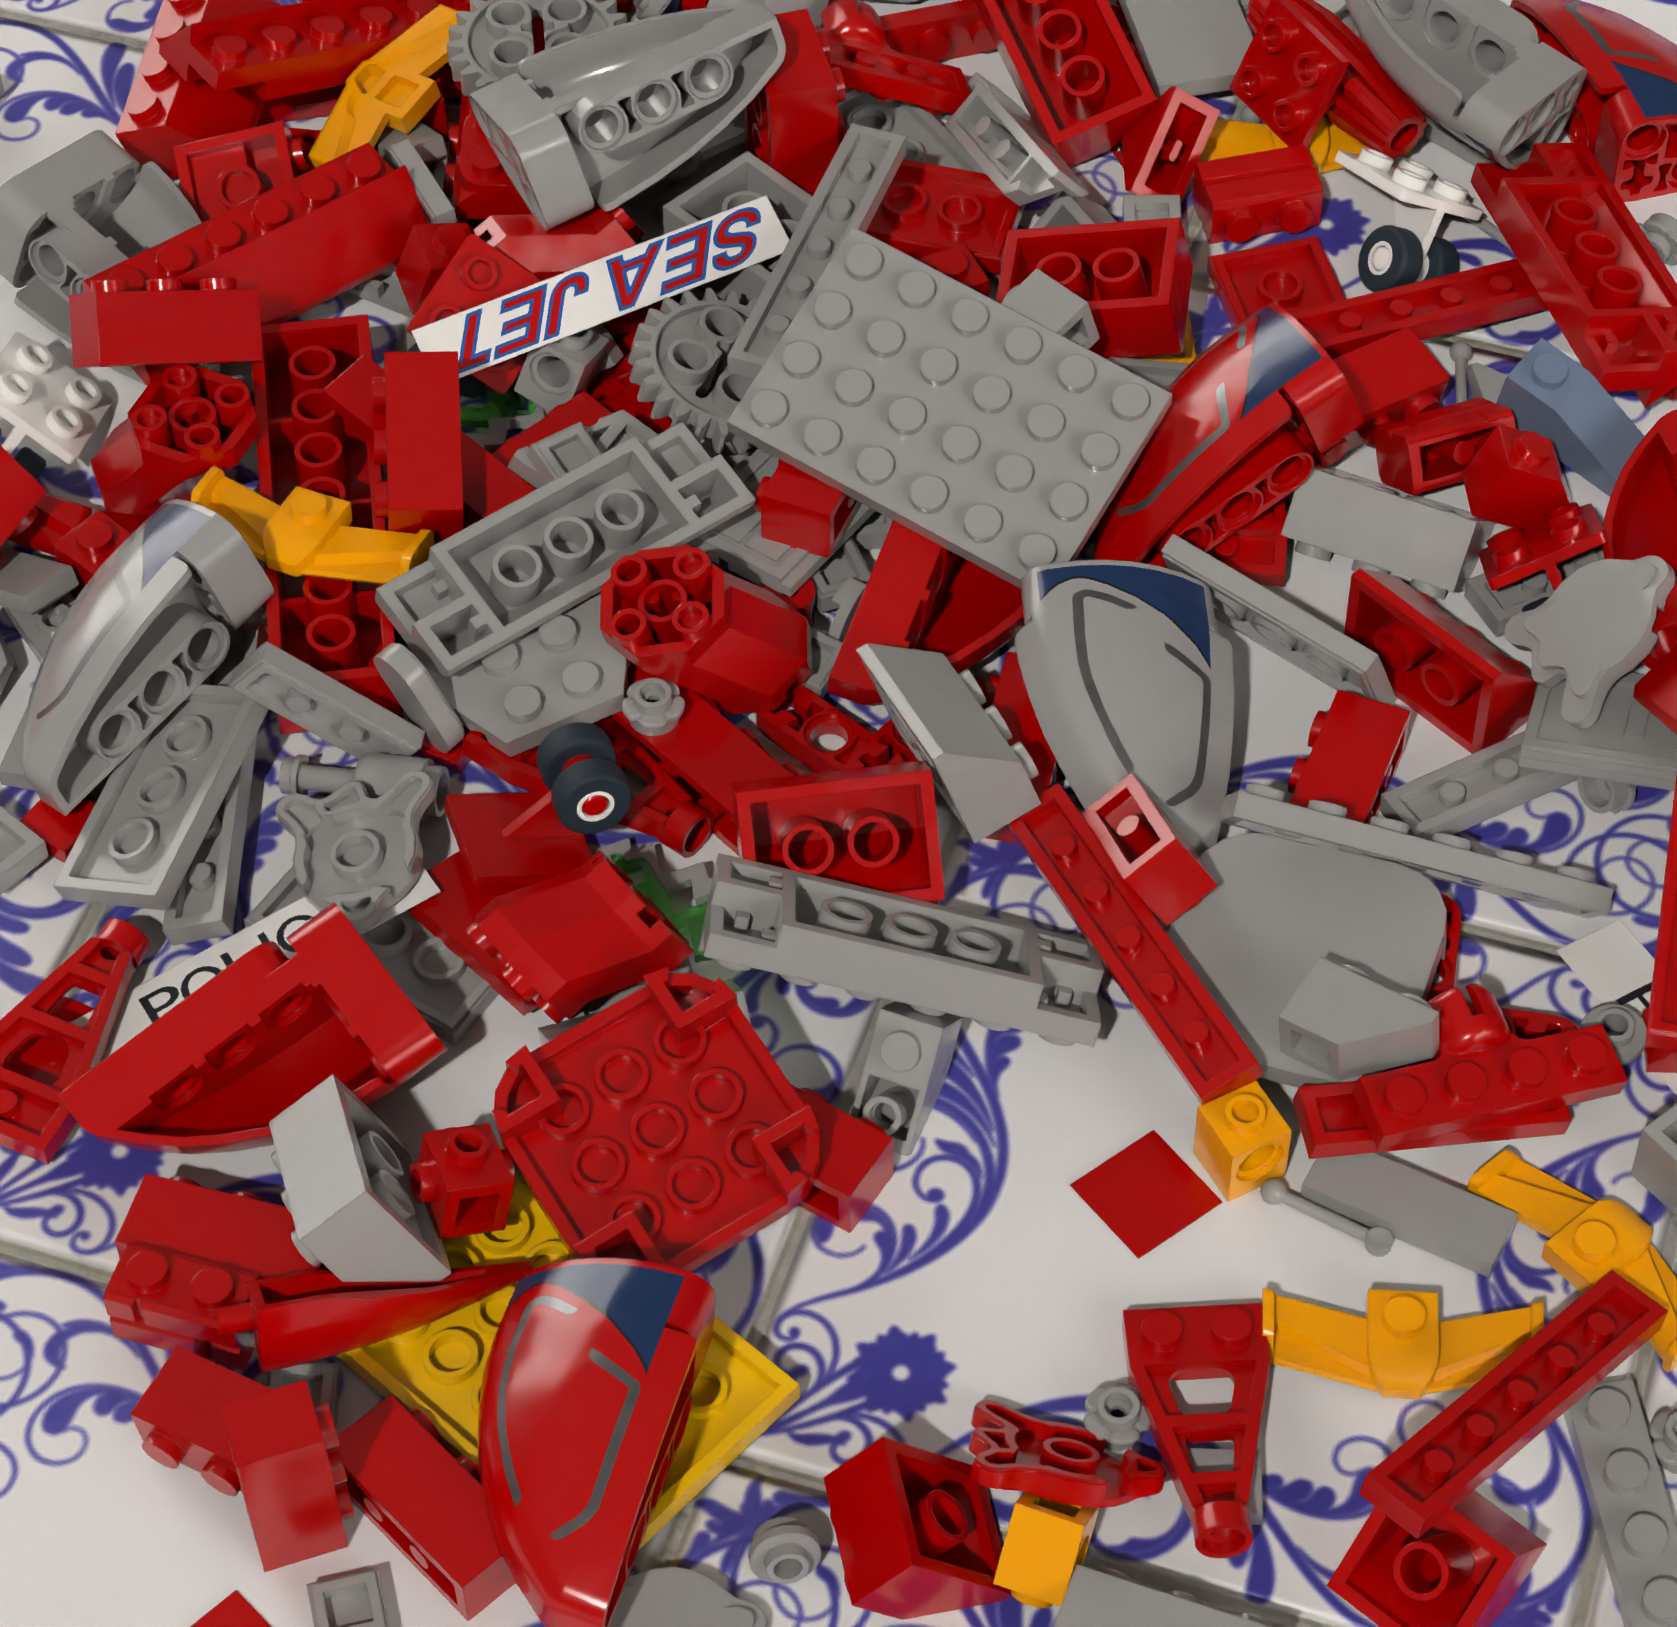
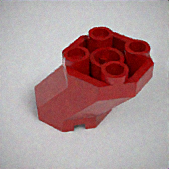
(564, 246)
(174, 438)
(705, 629)
(578, 937)

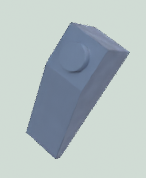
(1573, 409)

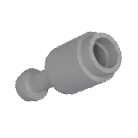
(373, 770)

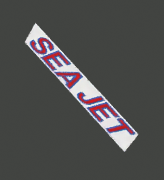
(608, 287)

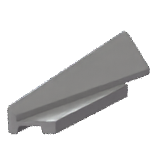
(1009, 146)

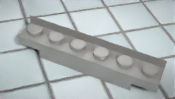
(558, 546)
(902, 951)

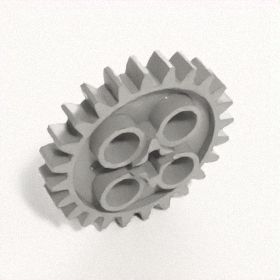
(500, 34)
(681, 354)

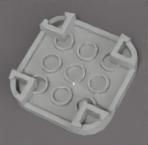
(1282, 910)

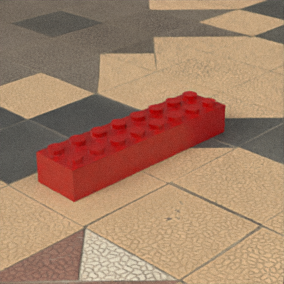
(310, 446)

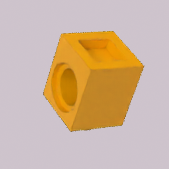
(1241, 1140)
(1043, 1549)

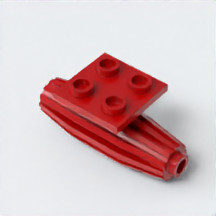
(1316, 66)

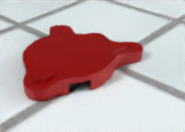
(1055, 1460)

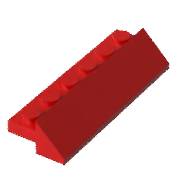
(292, 45)
(292, 241)
(1588, 265)

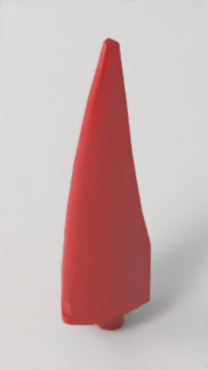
(319, 1316)

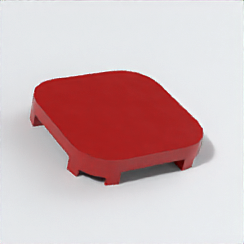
(658, 1127)

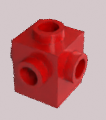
(463, 1180)

